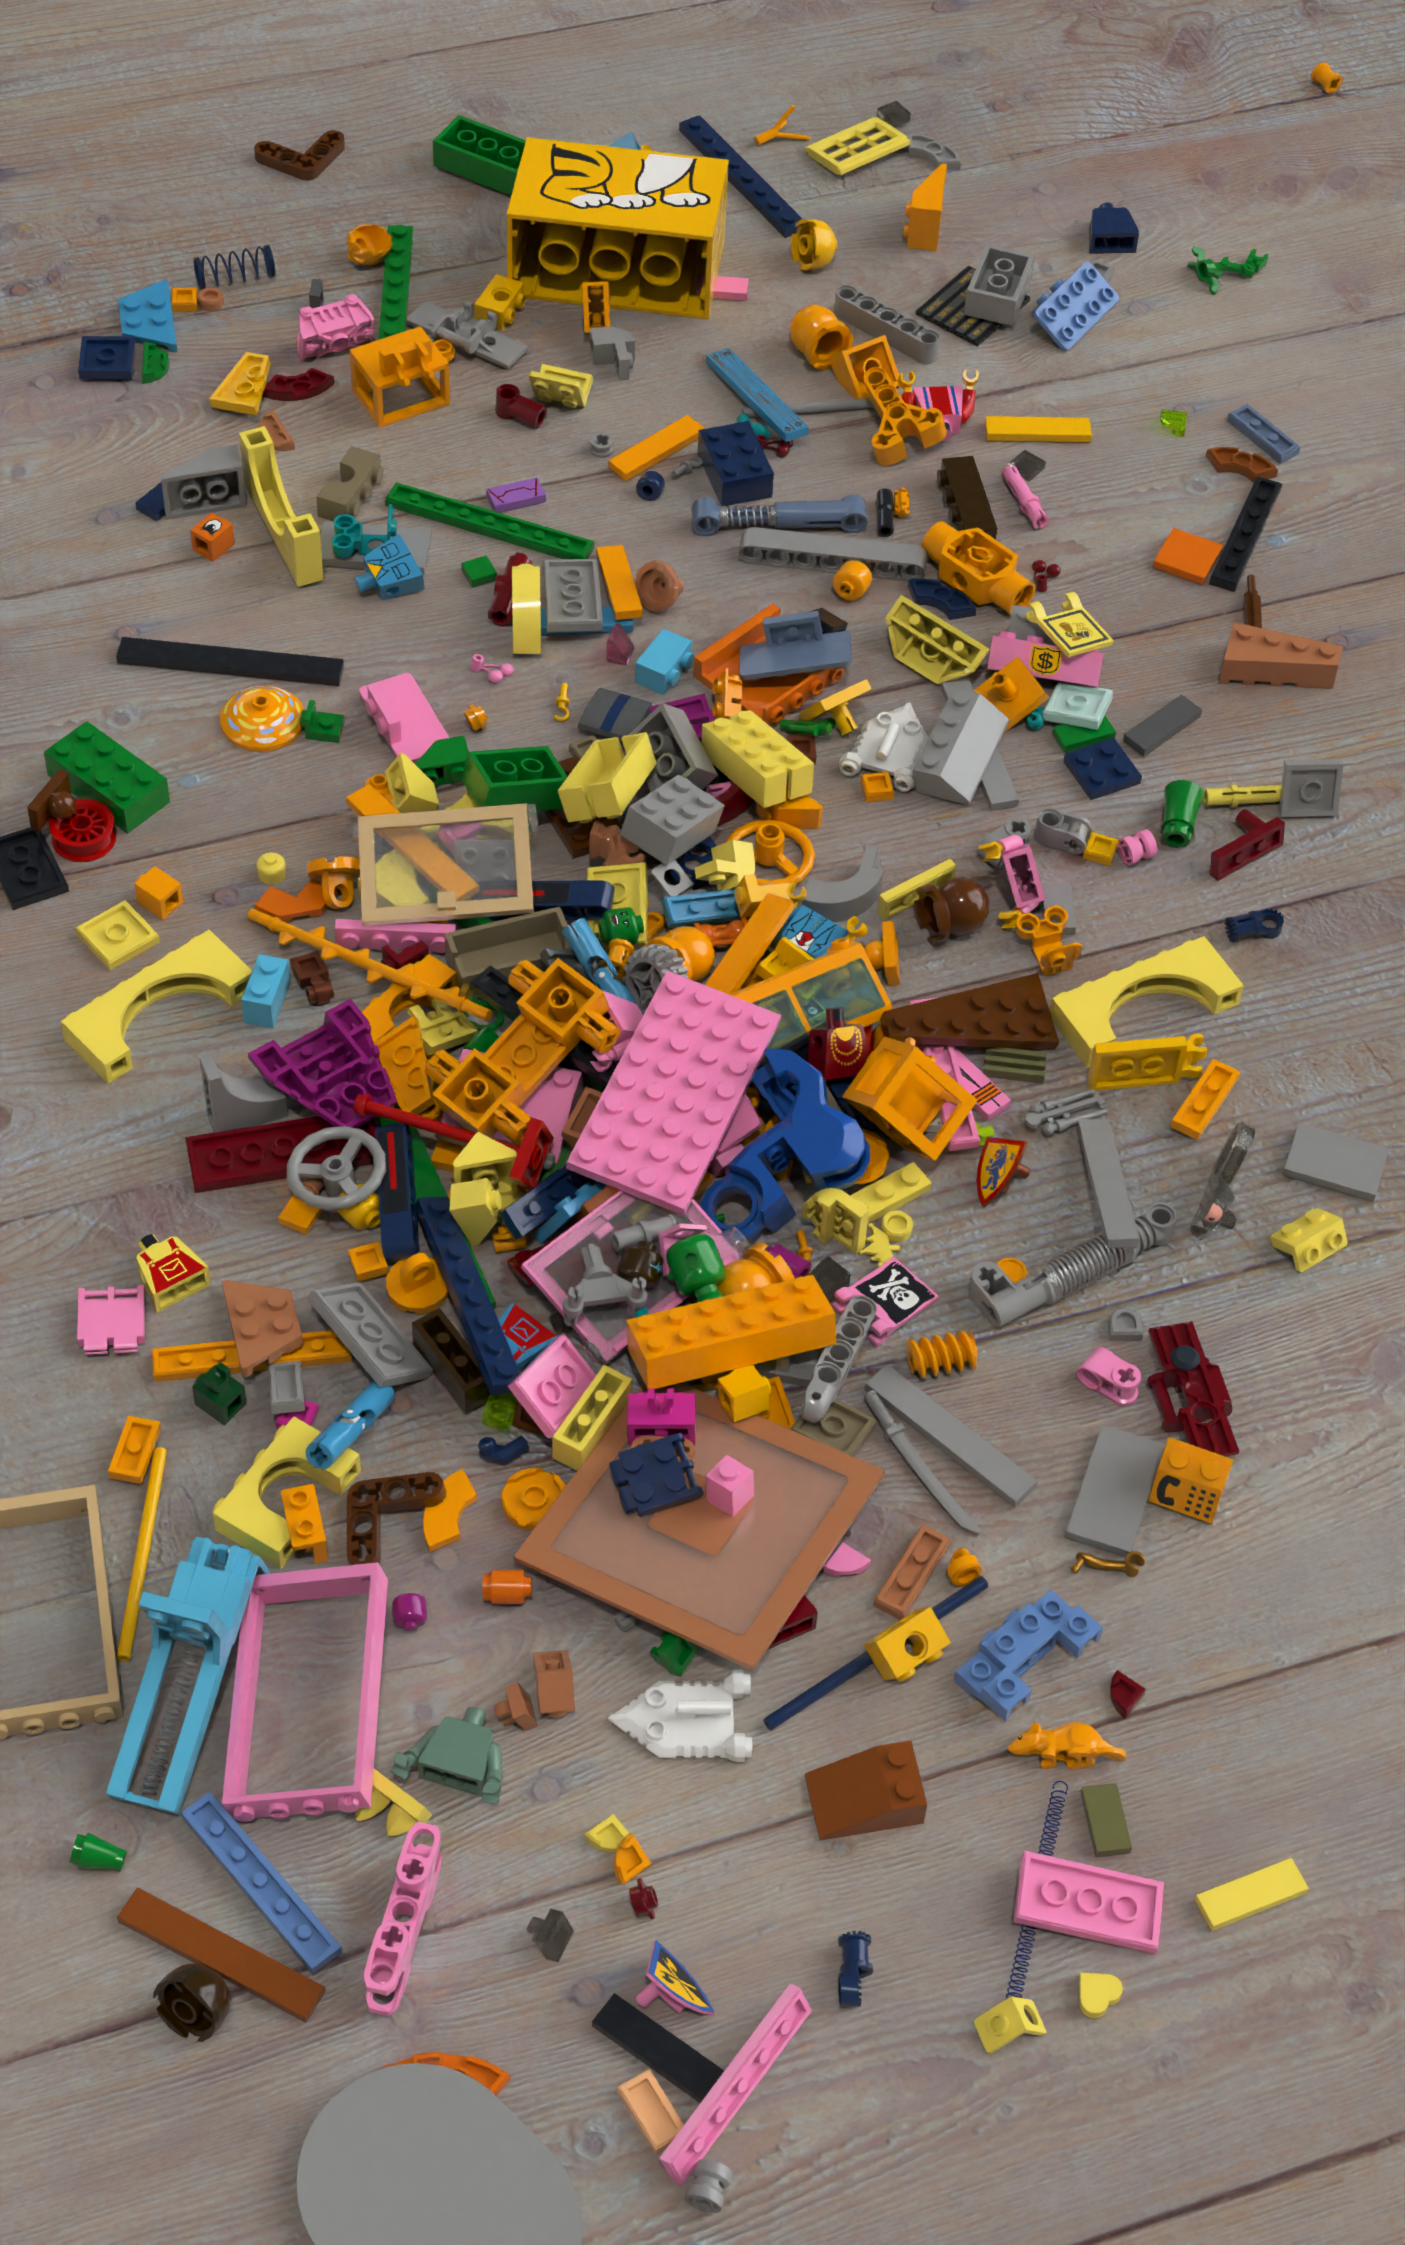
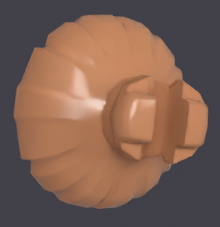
(658, 586)

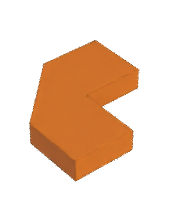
(285, 906)

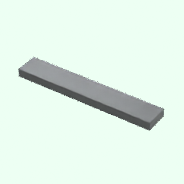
(996, 781)
(1108, 1184)
(952, 1436)

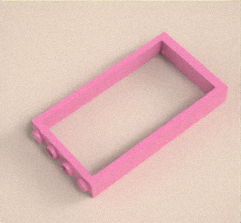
(291, 1587)

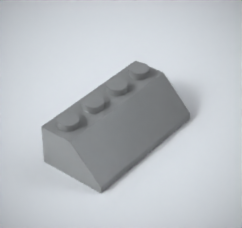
(959, 747)

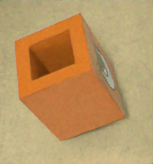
(212, 537)

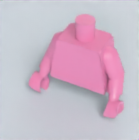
(626, 1017)

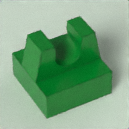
(674, 1653)

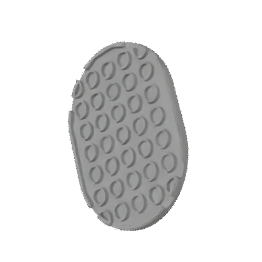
(430, 2163)

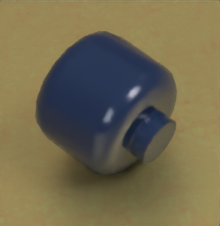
(650, 485)

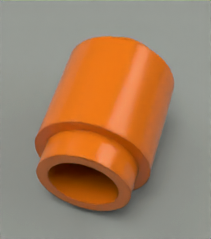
(506, 1586)

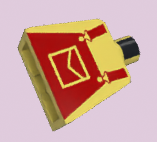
(170, 1271)

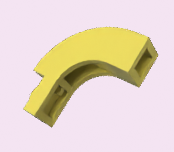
(526, 609)

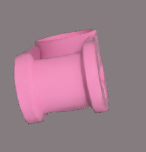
(1108, 1374)

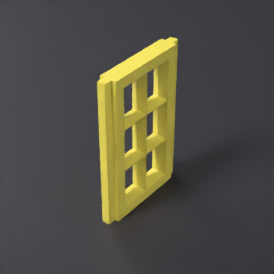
(897, 141)

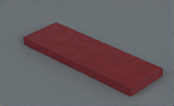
(261, 1152)

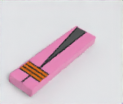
(990, 1098)

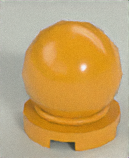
(818, 335)
(693, 947)
(754, 1271)

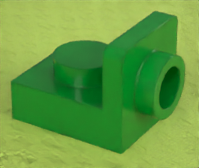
(321, 725)

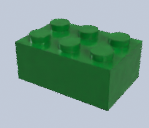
(514, 777)

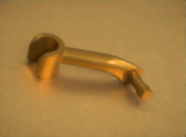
(1098, 1563)

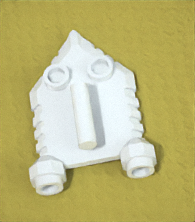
(888, 745)
(688, 1718)

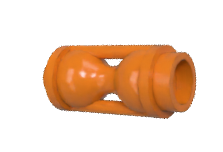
(722, 934)

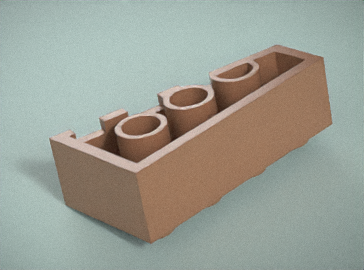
(1279, 659)

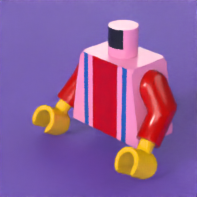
(953, 401)

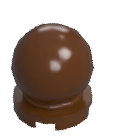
(953, 908)

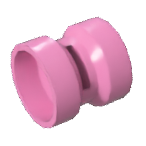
(1137, 847)

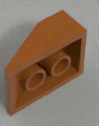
(867, 1792)

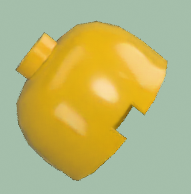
(813, 244)

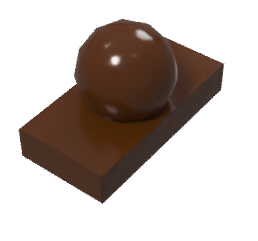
(53, 801)

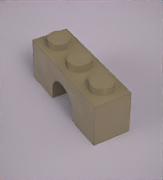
(358, 476)

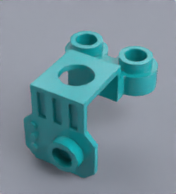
(350, 535)

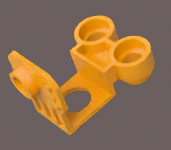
(1046, 940)

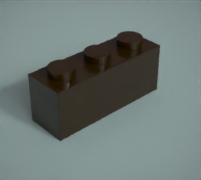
(450, 1359)

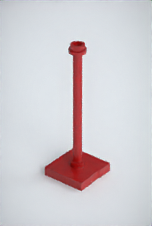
(530, 1154)

